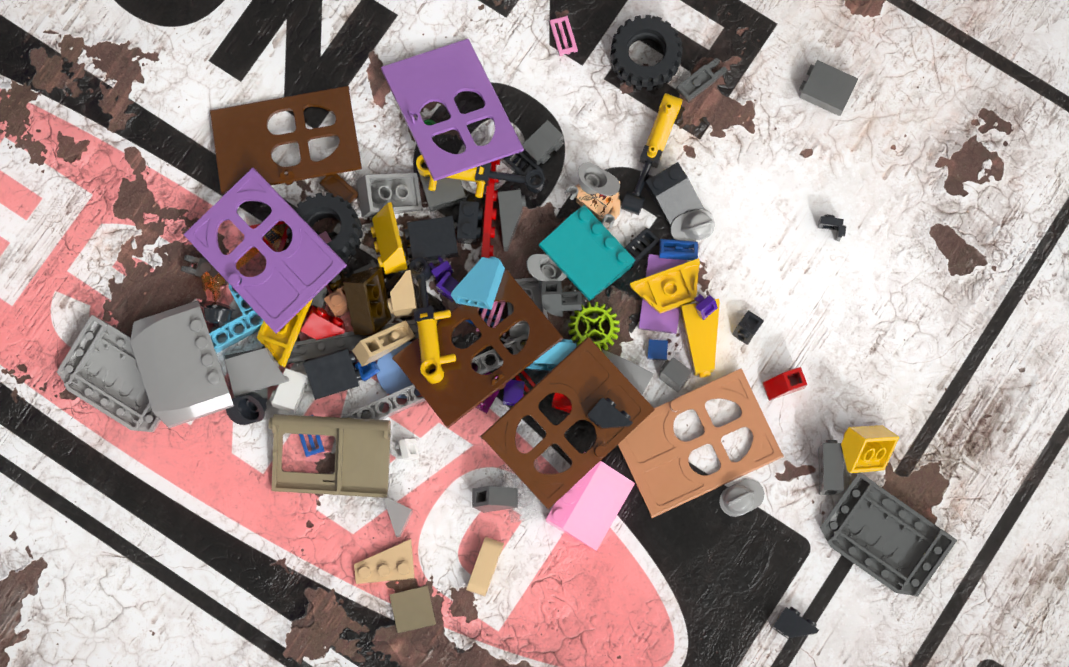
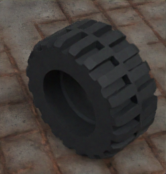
(652, 30)
(333, 207)

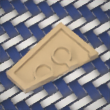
(388, 565)

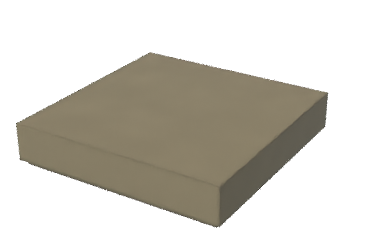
(412, 609)

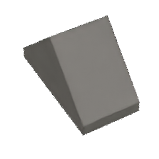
(398, 515)

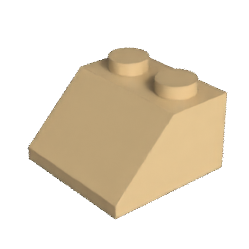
(403, 297)

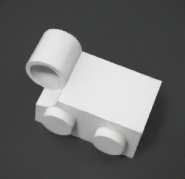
(289, 393)

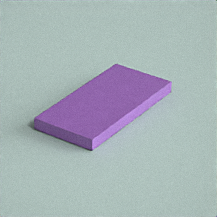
(650, 318)

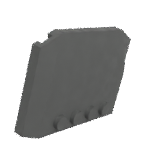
(886, 537)

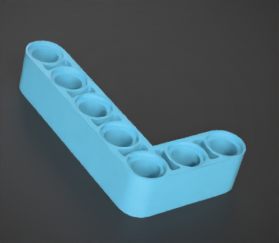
(229, 328)

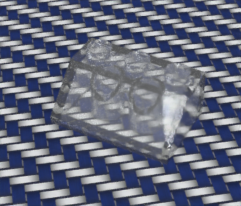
(528, 504)

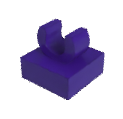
(439, 271)
(705, 306)

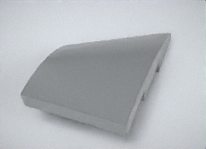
(254, 372)
(635, 374)

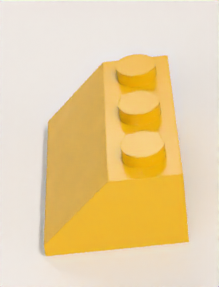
(388, 240)
(868, 448)

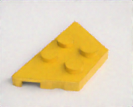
(670, 287)
(282, 343)

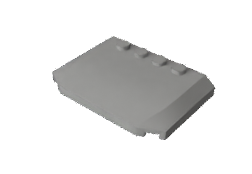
(179, 365)
(107, 376)

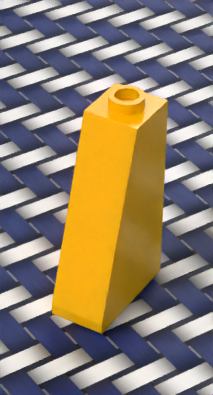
(701, 338)

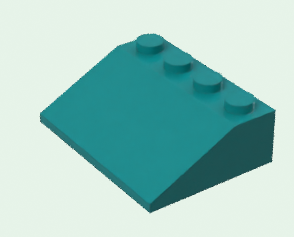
(587, 253)

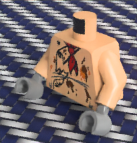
(603, 207)

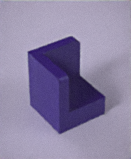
(447, 285)
(513, 392)

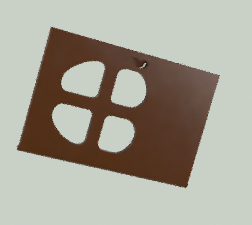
(246, 143)
(584, 380)
(462, 386)

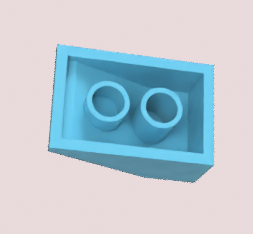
(553, 356)

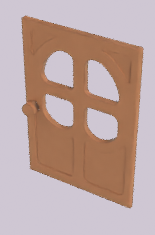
(661, 459)

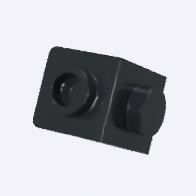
(831, 223)

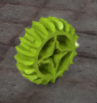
(605, 314)

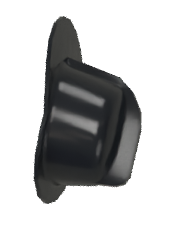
(217, 313)
(247, 409)

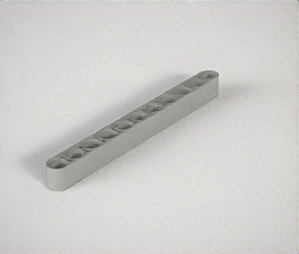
(409, 391)

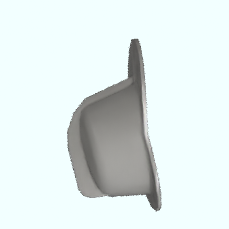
(596, 180)
(693, 226)
(544, 269)
(742, 497)

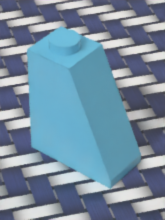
(480, 284)

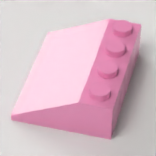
(591, 505)

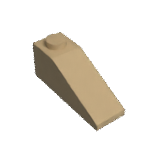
(382, 343)

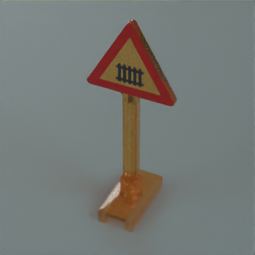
(274, 238)

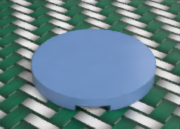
(391, 375)

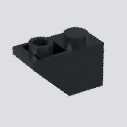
(607, 416)
(792, 625)

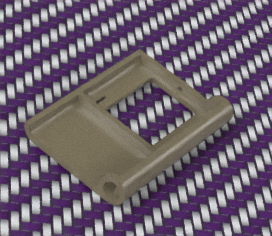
(360, 456)

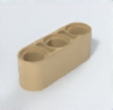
(485, 566)

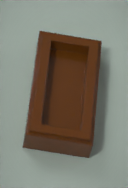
(338, 186)

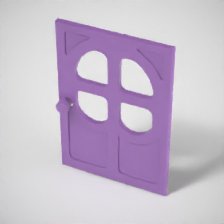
(439, 78)
(290, 276)

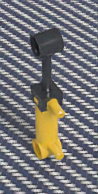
(653, 149)
(482, 176)
(427, 322)

